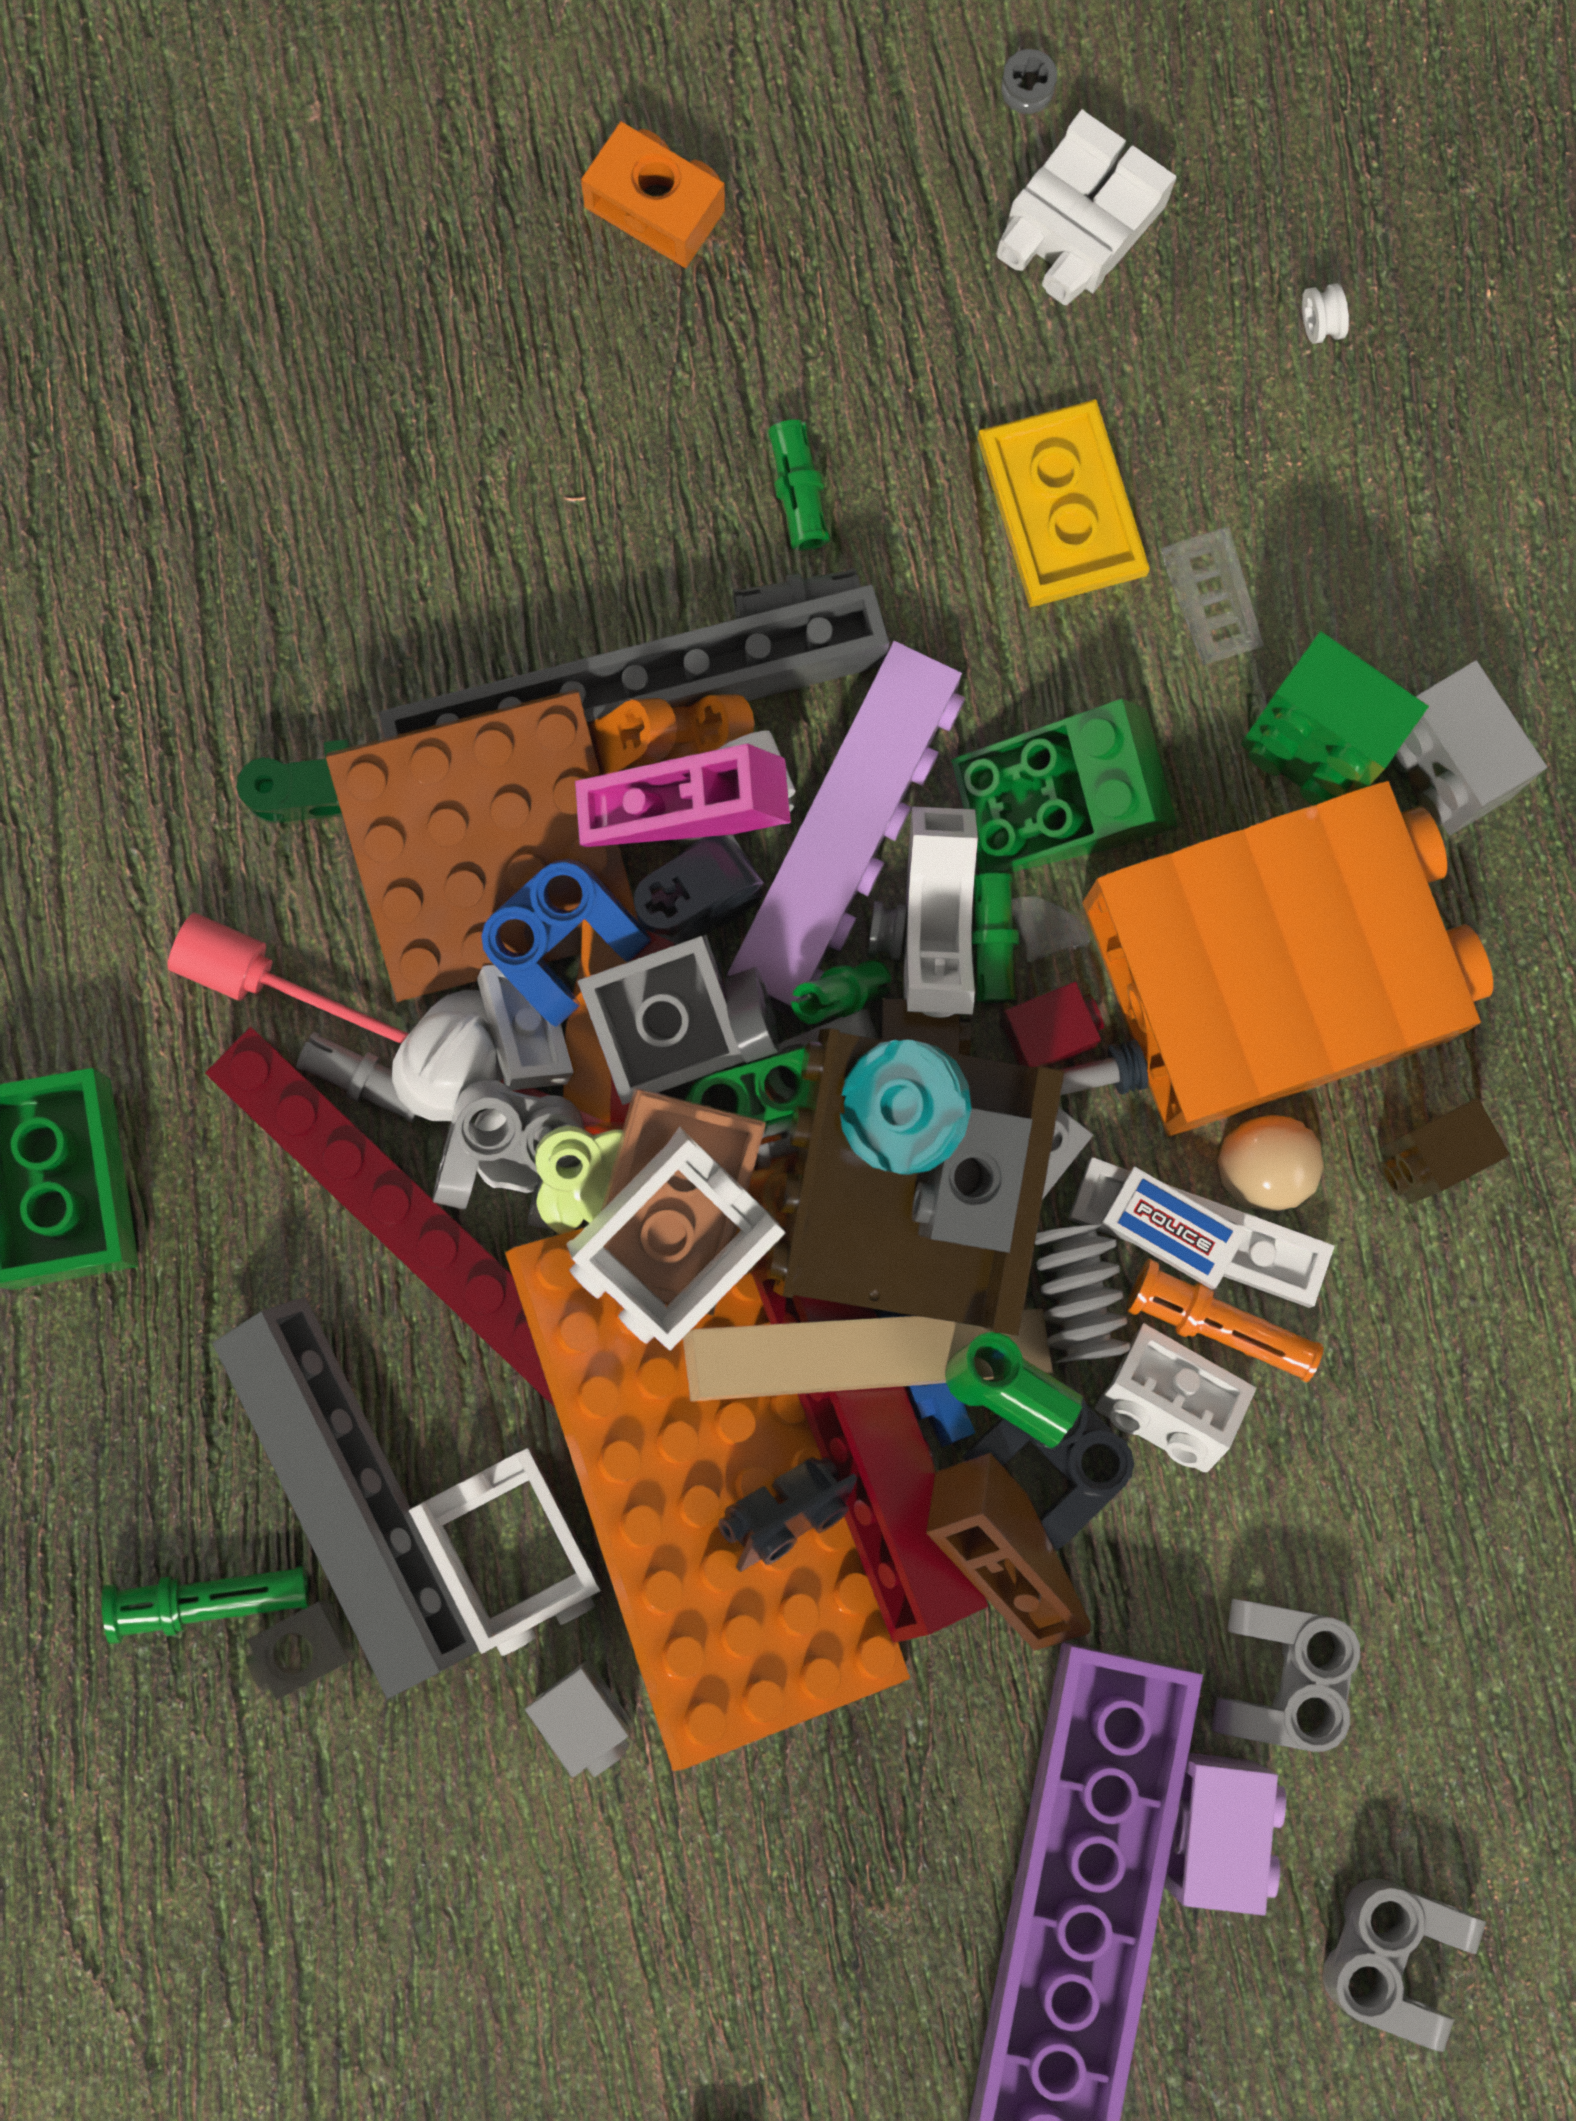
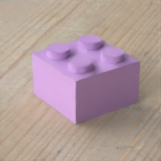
(1225, 1835)

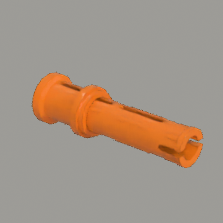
(1196, 1311)

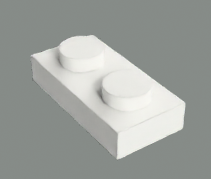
(526, 1044)

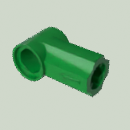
(1019, 1388)

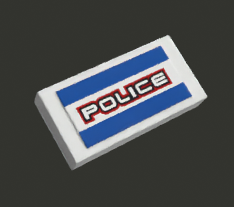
(1173, 1228)

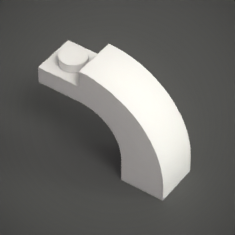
(940, 911)

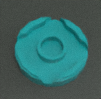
(905, 1106)

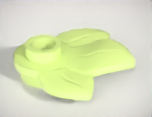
(578, 1191)

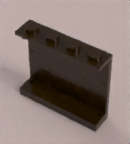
(853, 1223)

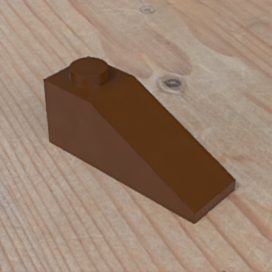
(1001, 1547)

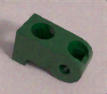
(290, 790)

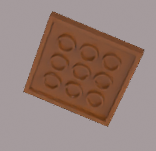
(459, 824)

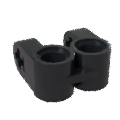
(703, 886)
(1083, 1497)

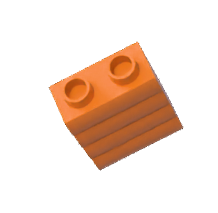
(1286, 955)

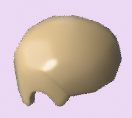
(1271, 1163)

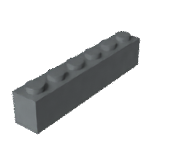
(345, 1495)

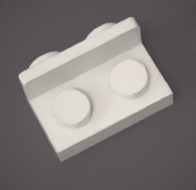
(1176, 1400)

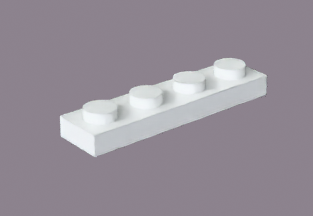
(1267, 1259)

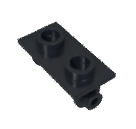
(770, 1529)

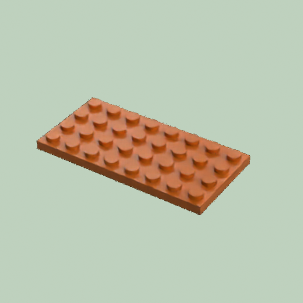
(715, 1645)

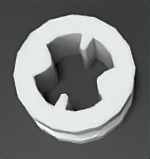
(1325, 313)

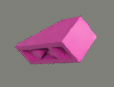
(685, 798)

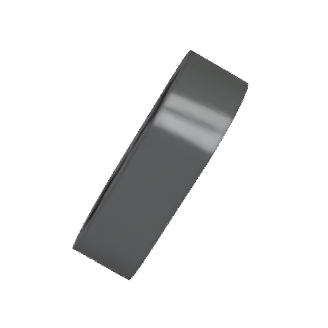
(751, 1015)

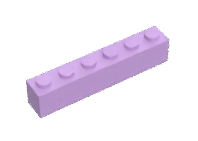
(849, 821)

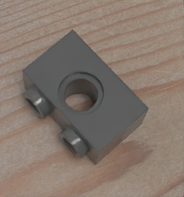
(989, 1213)

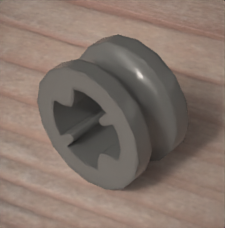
(1014, 71)
(886, 930)

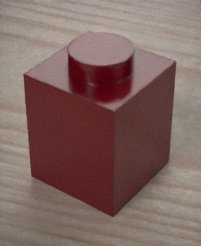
(1053, 1027)

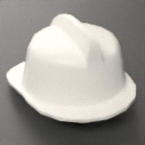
(445, 1056)

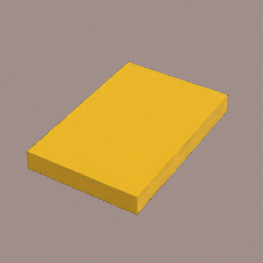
(1063, 503)

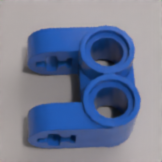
(550, 925)

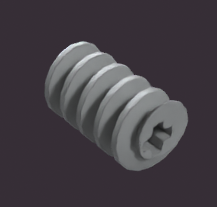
(1081, 1293)

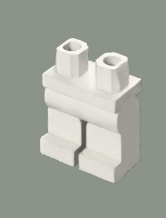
(1084, 208)

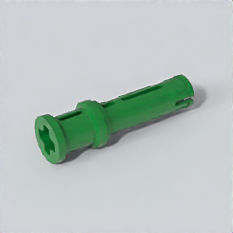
(176, 1604)

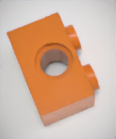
(667, 223)

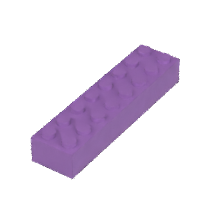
(1087, 1889)

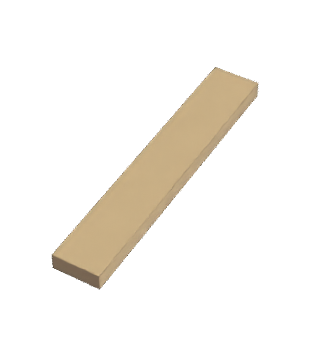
(839, 1355)

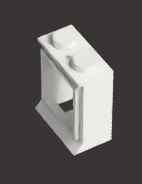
(643, 1311)
(513, 1626)

